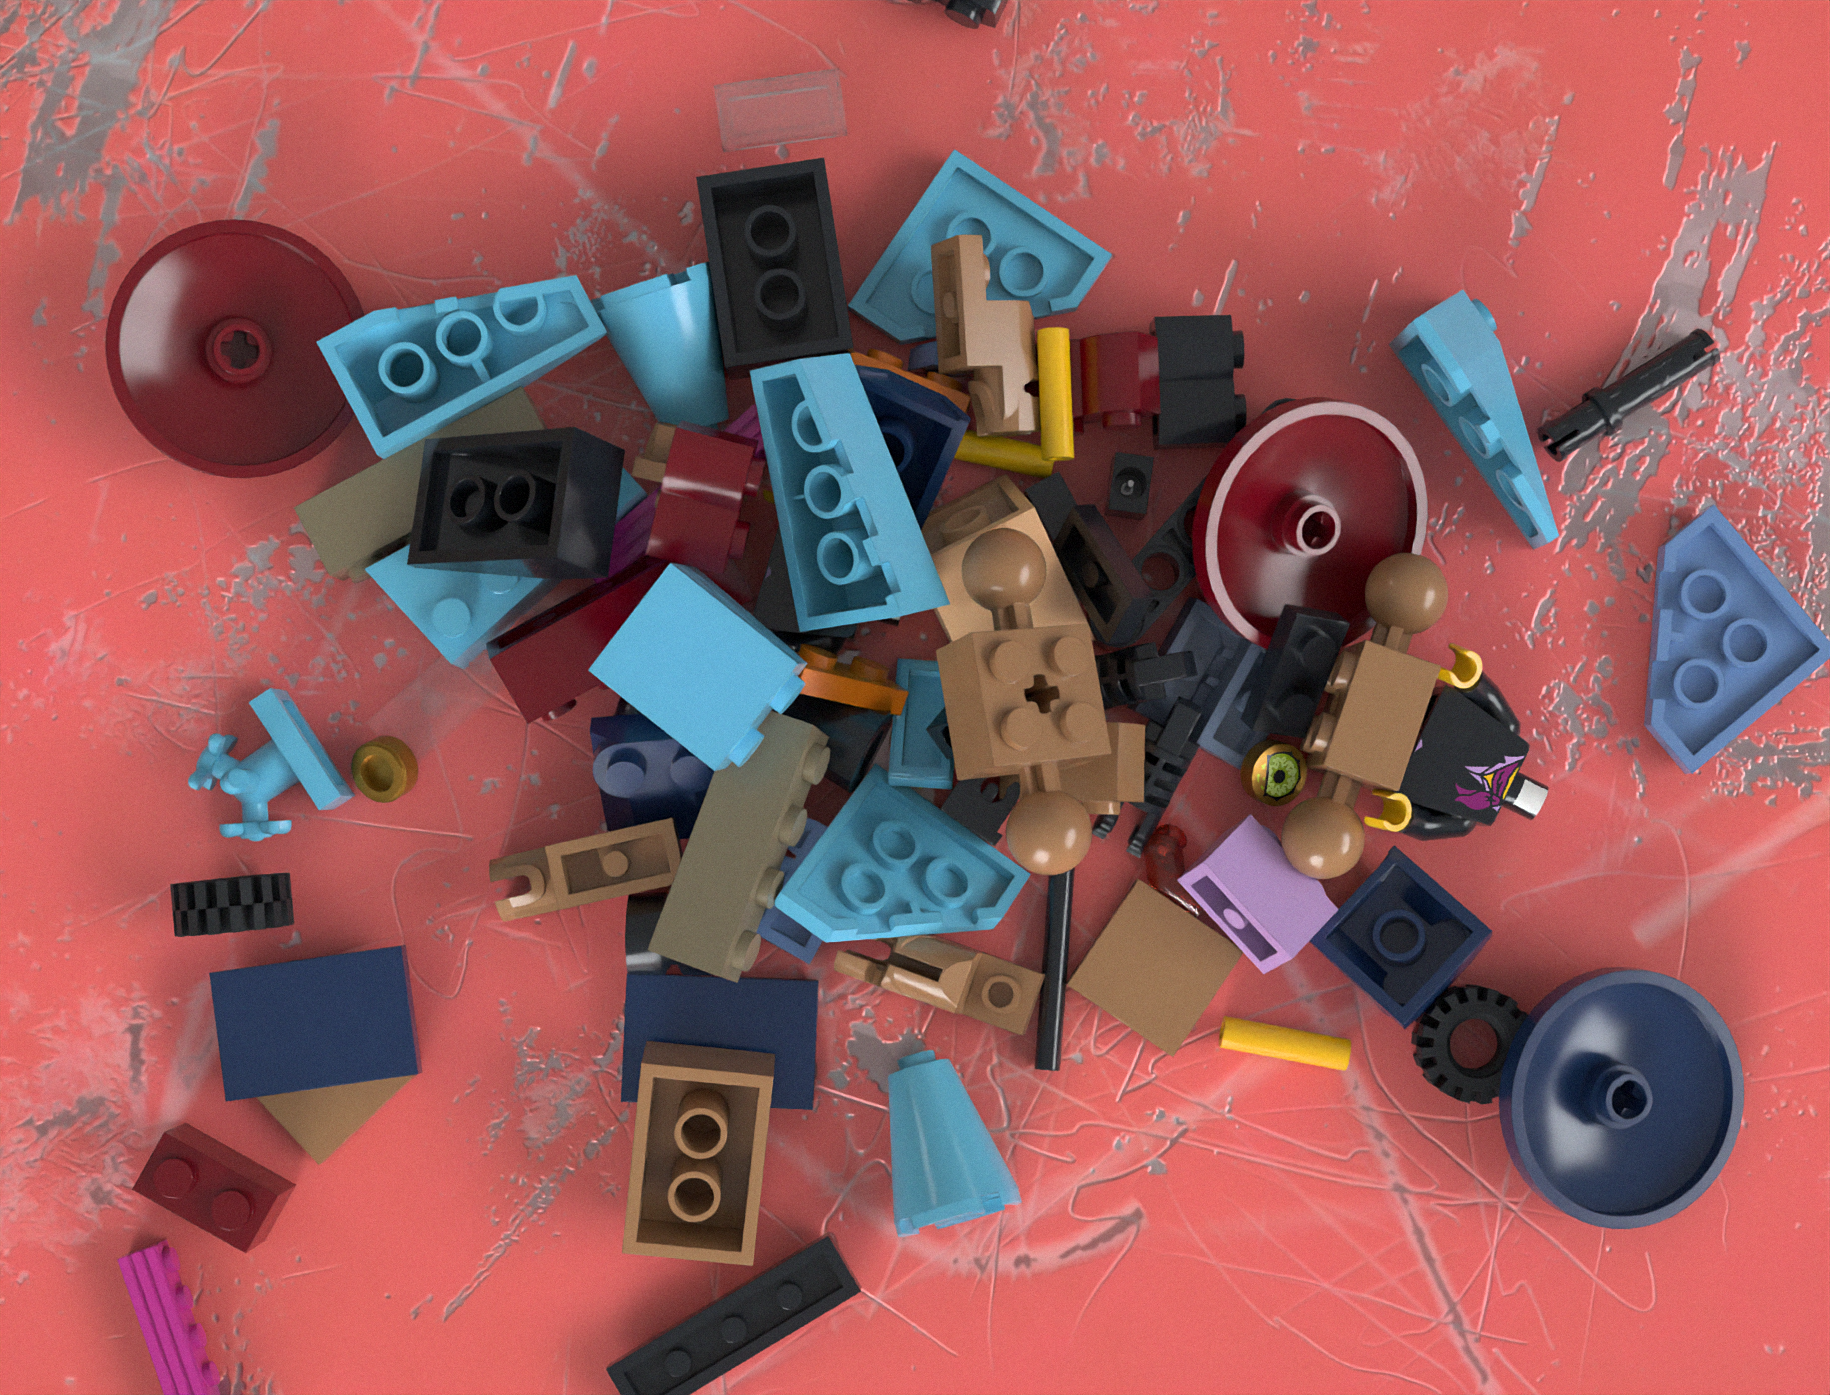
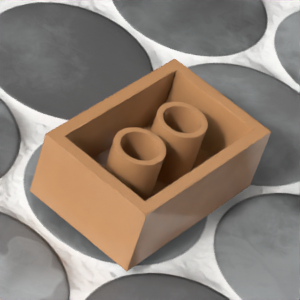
(698, 1153)

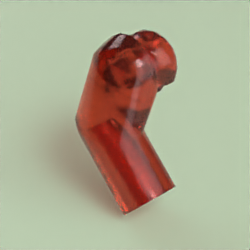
(1166, 864)

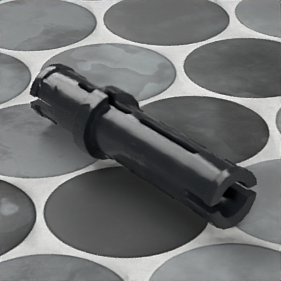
(1607, 408)

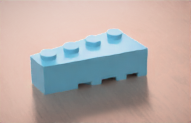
(839, 498)
(466, 608)

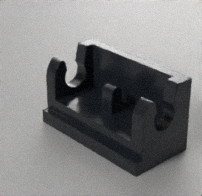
(976, 809)

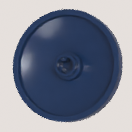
(1621, 1097)

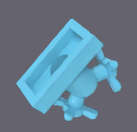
(279, 764)

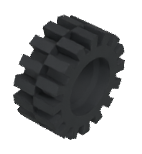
(232, 904)
(1436, 1031)

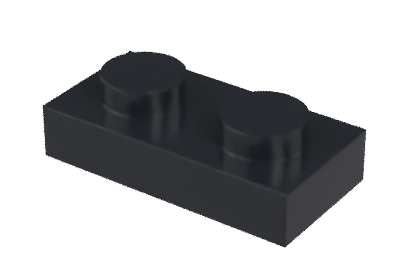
(1102, 574)
(1295, 671)

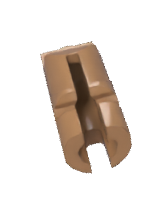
(984, 339)
(591, 869)
(951, 979)

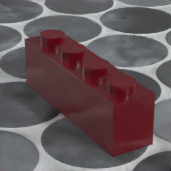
(550, 654)

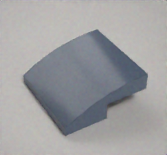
(1224, 681)

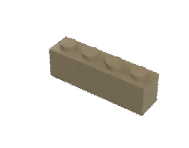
(376, 508)
(738, 850)

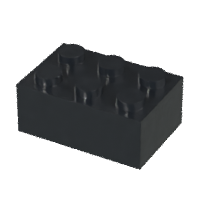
(774, 265)

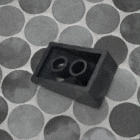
(518, 504)

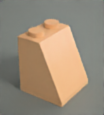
(958, 523)

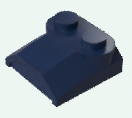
(919, 431)
(646, 774)
(1402, 938)

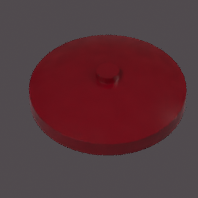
(223, 352)
(1305, 515)

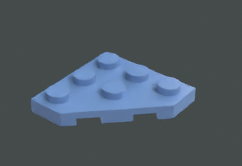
(1720, 641)

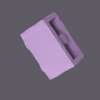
(1258, 894)

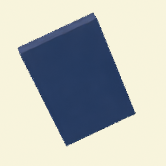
(719, 1013)
(315, 1023)

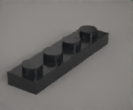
(738, 1323)

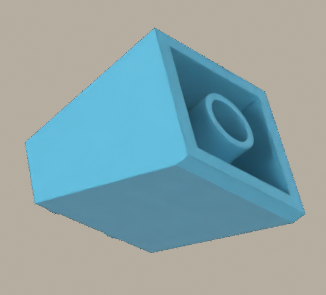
(700, 667)

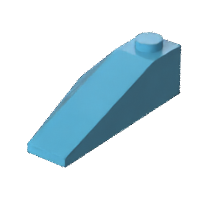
(445, 359)
(1470, 387)

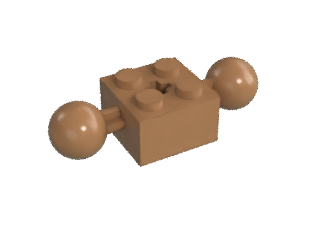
(1024, 701)
(1368, 716)

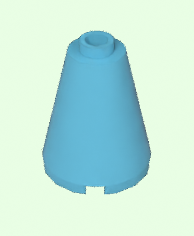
(671, 344)
(941, 1150)

